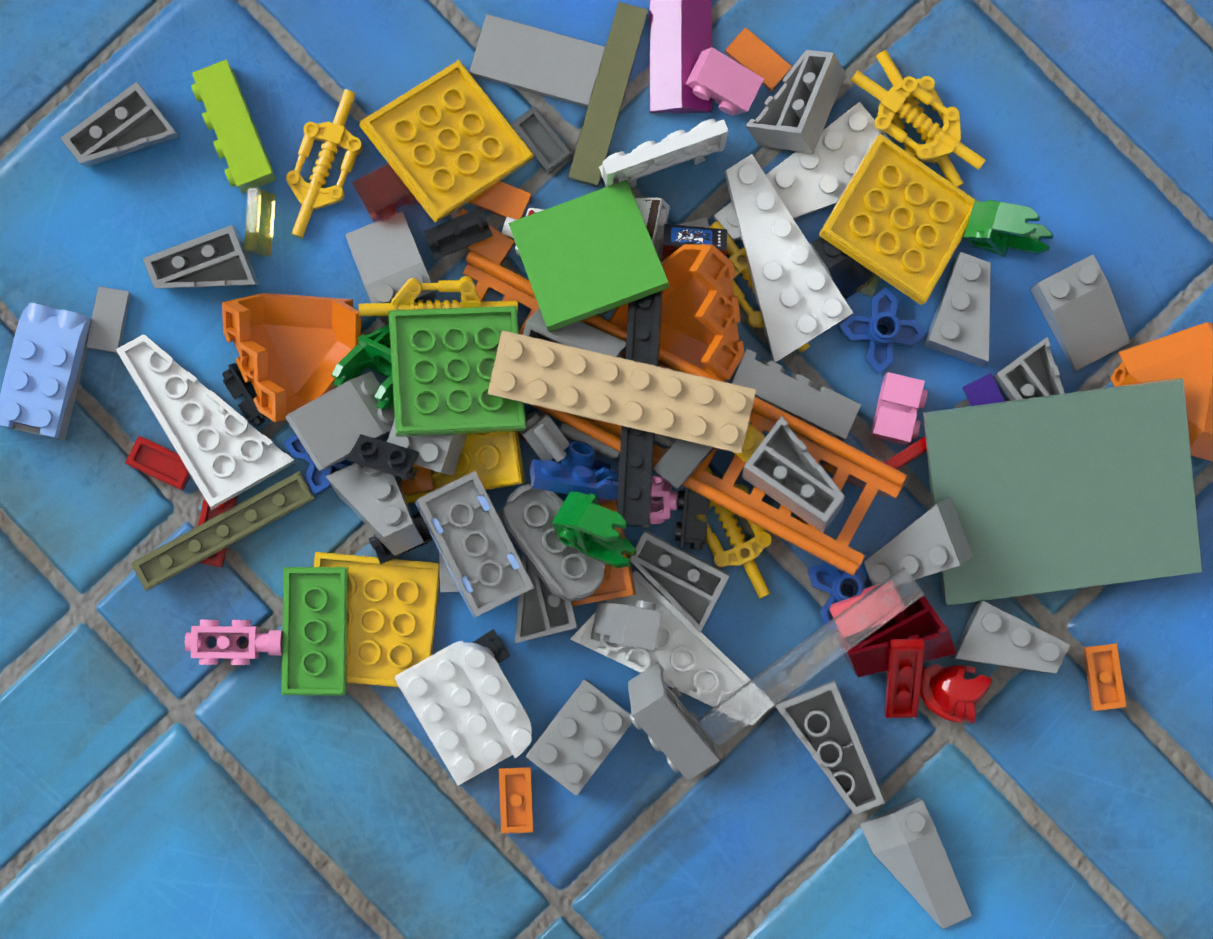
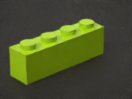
(233, 126)

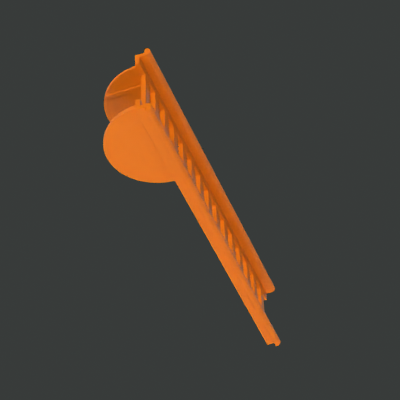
(833, 455)

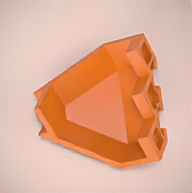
(698, 310)
(290, 346)
(1174, 356)

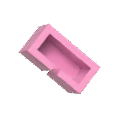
(724, 81)
(898, 408)

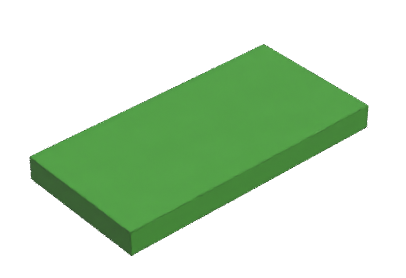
(314, 631)

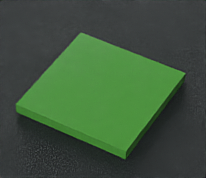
(588, 255)
(445, 370)

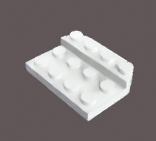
(672, 150)
(467, 708)

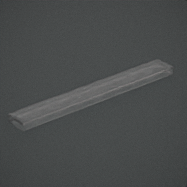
(811, 656)

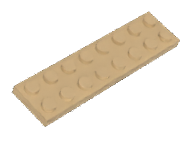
(622, 391)

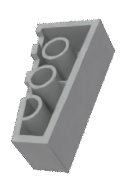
(797, 397)
(829, 734)

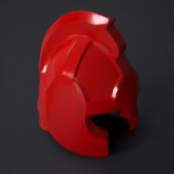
(950, 694)

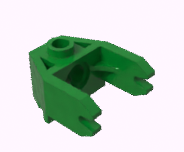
(1005, 226)
(375, 354)
(591, 530)

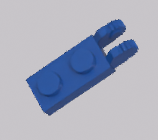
(564, 478)

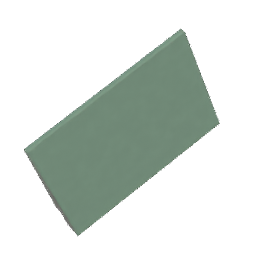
(1067, 490)

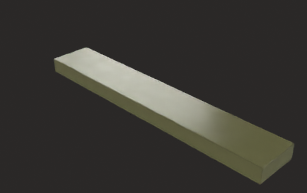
(608, 94)
(222, 531)

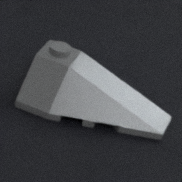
(915, 856)

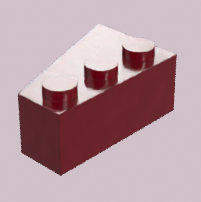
(914, 622)

